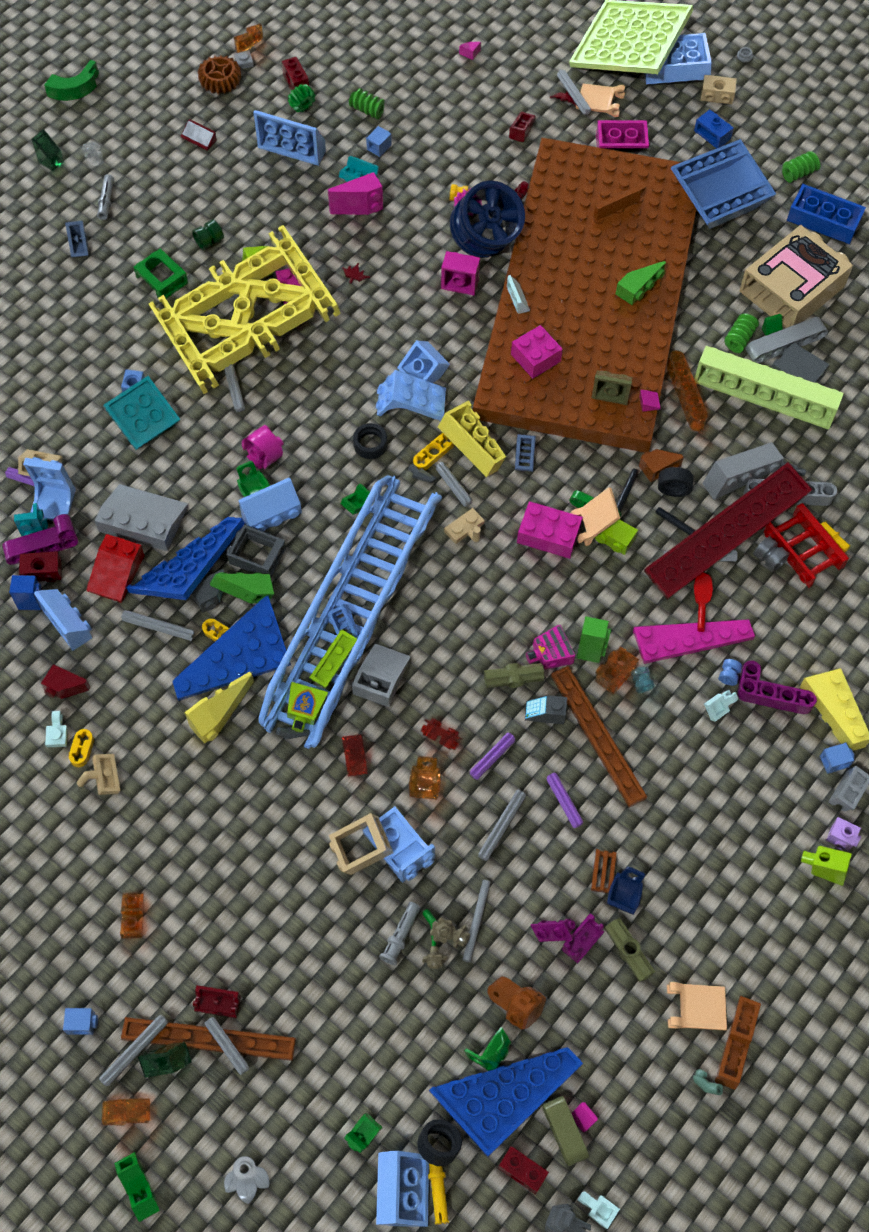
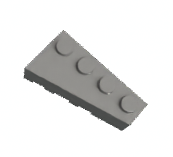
(738, 469)

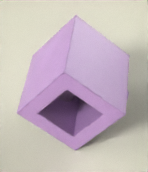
(844, 835)

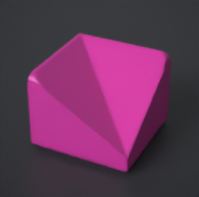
(470, 49)

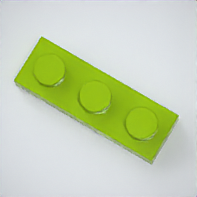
(333, 659)

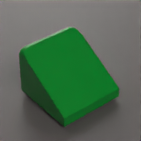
(772, 324)

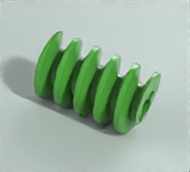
(367, 103)
(800, 166)
(741, 332)

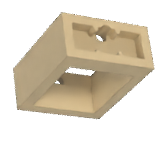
(379, 836)

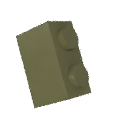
(611, 387)

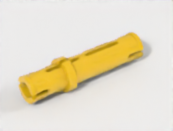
(438, 1193)

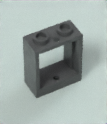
(277, 544)

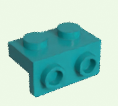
(357, 168)
(31, 522)

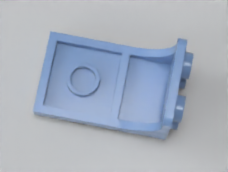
(411, 393)
(52, 486)
(409, 850)

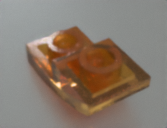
(249, 39)
(132, 915)
(125, 1111)

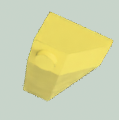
(210, 715)

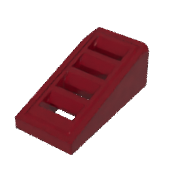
(520, 127)

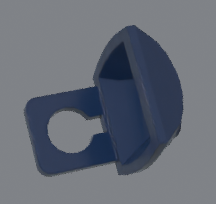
(626, 891)

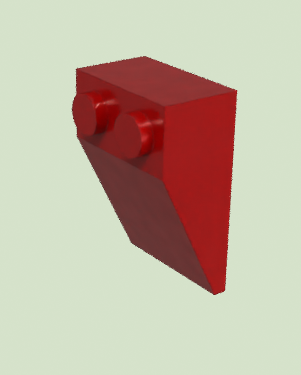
(114, 567)

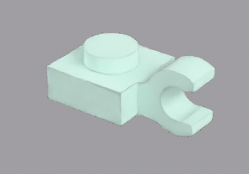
(719, 704)
(57, 733)
(601, 1209)

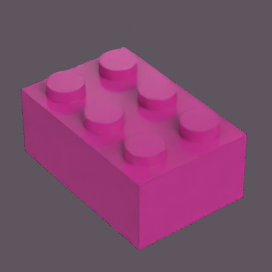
(549, 529)

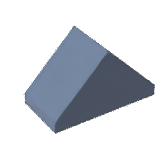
(77, 238)

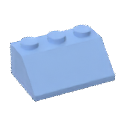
(270, 506)
(64, 617)
(402, 1189)

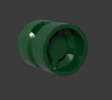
(206, 235)

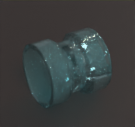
(642, 679)

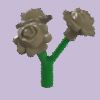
(441, 931)

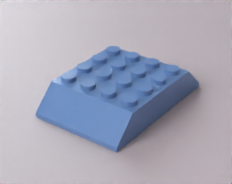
(723, 183)

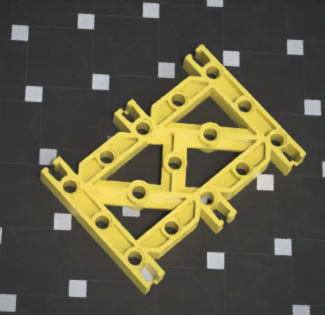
(247, 283)

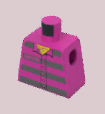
(551, 649)

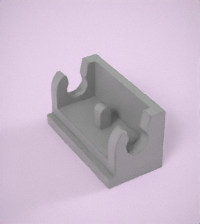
(850, 789)

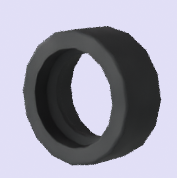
(372, 429)
(675, 482)
(432, 1155)

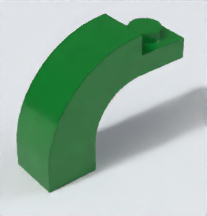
(73, 87)

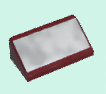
(199, 135)

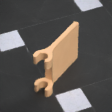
(601, 98)
(597, 515)
(699, 1007)

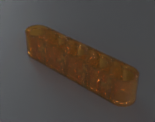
(682, 381)

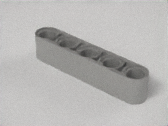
(775, 343)
(816, 497)

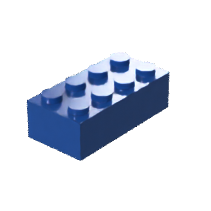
(826, 213)

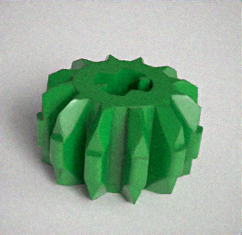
(301, 98)

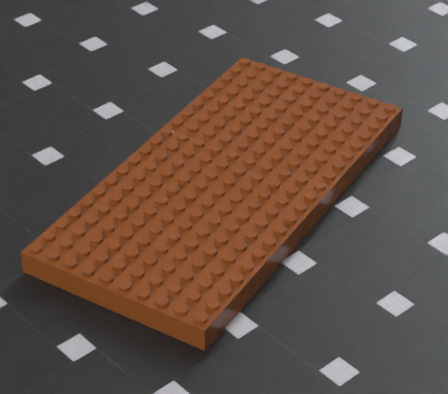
(570, 282)

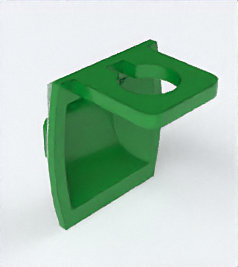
(251, 482)
(494, 1052)

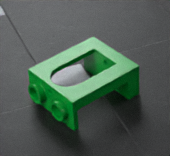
(168, 286)

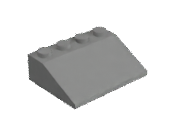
(141, 517)

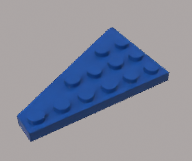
(186, 570)
(248, 646)
(502, 1099)

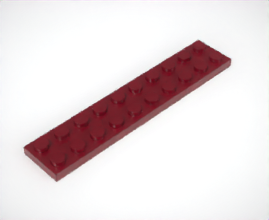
(727, 530)

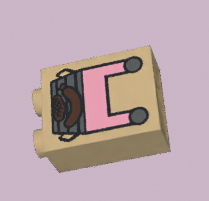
(796, 277)

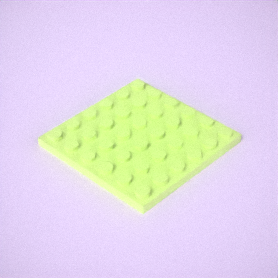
(631, 36)

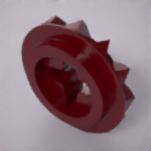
(522, 189)

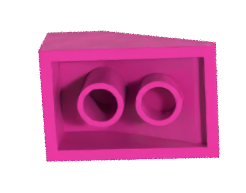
(357, 196)

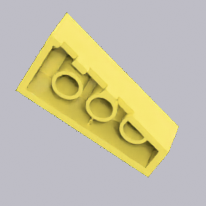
(472, 438)
(838, 707)

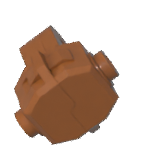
(521, 1004)

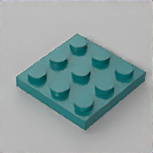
(141, 412)

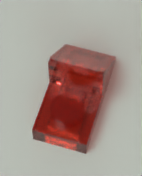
(354, 755)

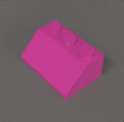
(622, 134)

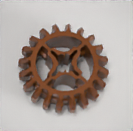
(219, 74)

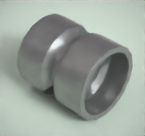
(769, 552)

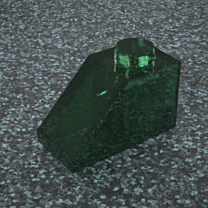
(47, 151)
(165, 1060)

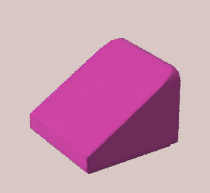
(649, 400)
(584, 1117)

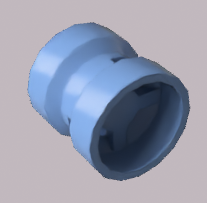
(730, 672)

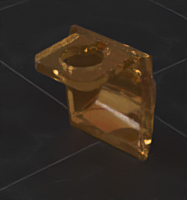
(425, 780)

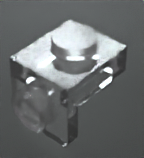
(92, 154)

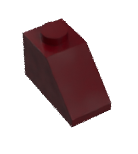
(63, 683)

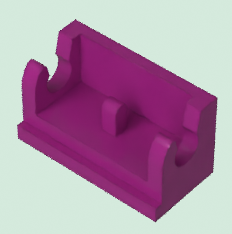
(584, 938)

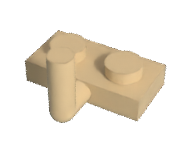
(464, 526)
(104, 773)

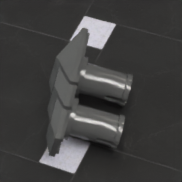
(564, 1220)

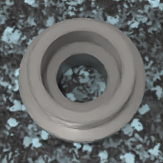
(745, 54)

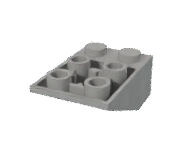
(380, 675)

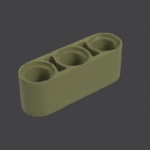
(565, 1131)

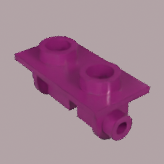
(554, 930)

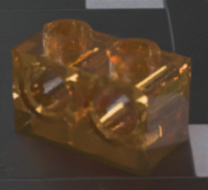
(620, 672)

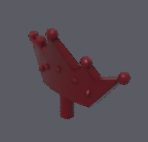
(564, 97)
(354, 274)

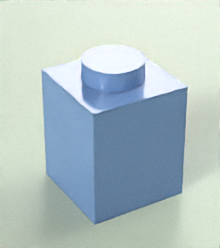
(378, 141)

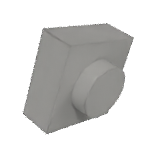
(244, 59)

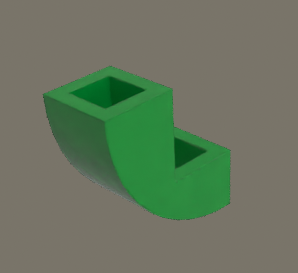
(137, 1187)

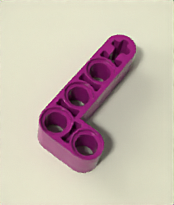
(48, 540)
(775, 690)

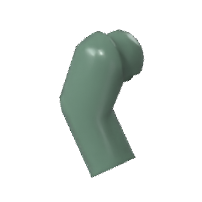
(708, 1087)

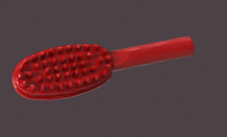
(702, 592)

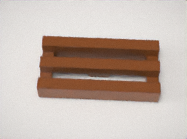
(605, 855)

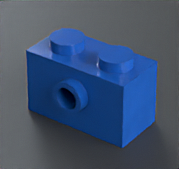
(713, 129)
(22, 592)

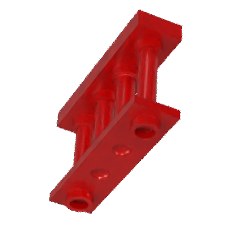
(820, 536)

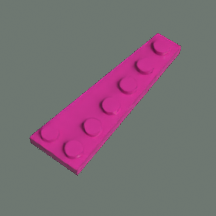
(676, 640)

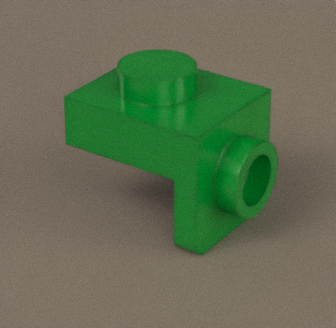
(356, 500)
(363, 1133)

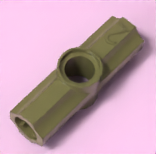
(514, 675)
(621, 938)

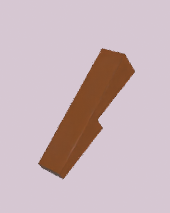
(737, 1043)

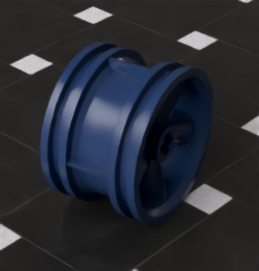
(501, 205)

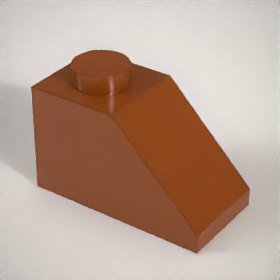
(657, 460)

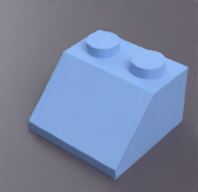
(424, 362)

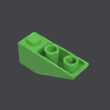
(637, 282)
(244, 586)

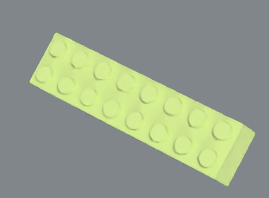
(768, 387)

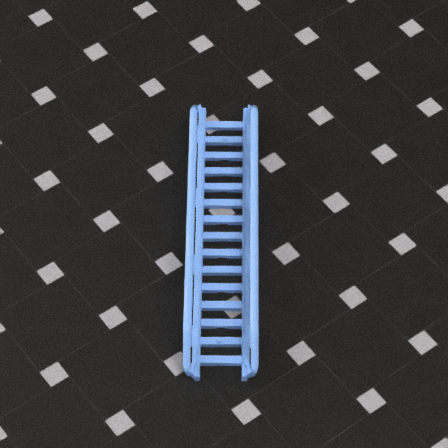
(348, 569)

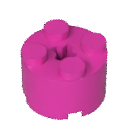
(263, 447)

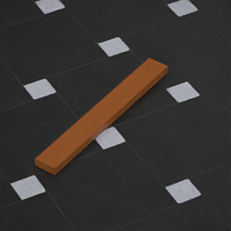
(599, 737)
(201, 1039)

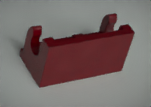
(216, 1001)

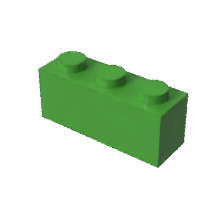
(593, 639)

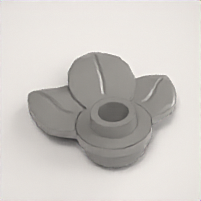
(246, 1182)

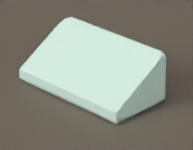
(517, 295)

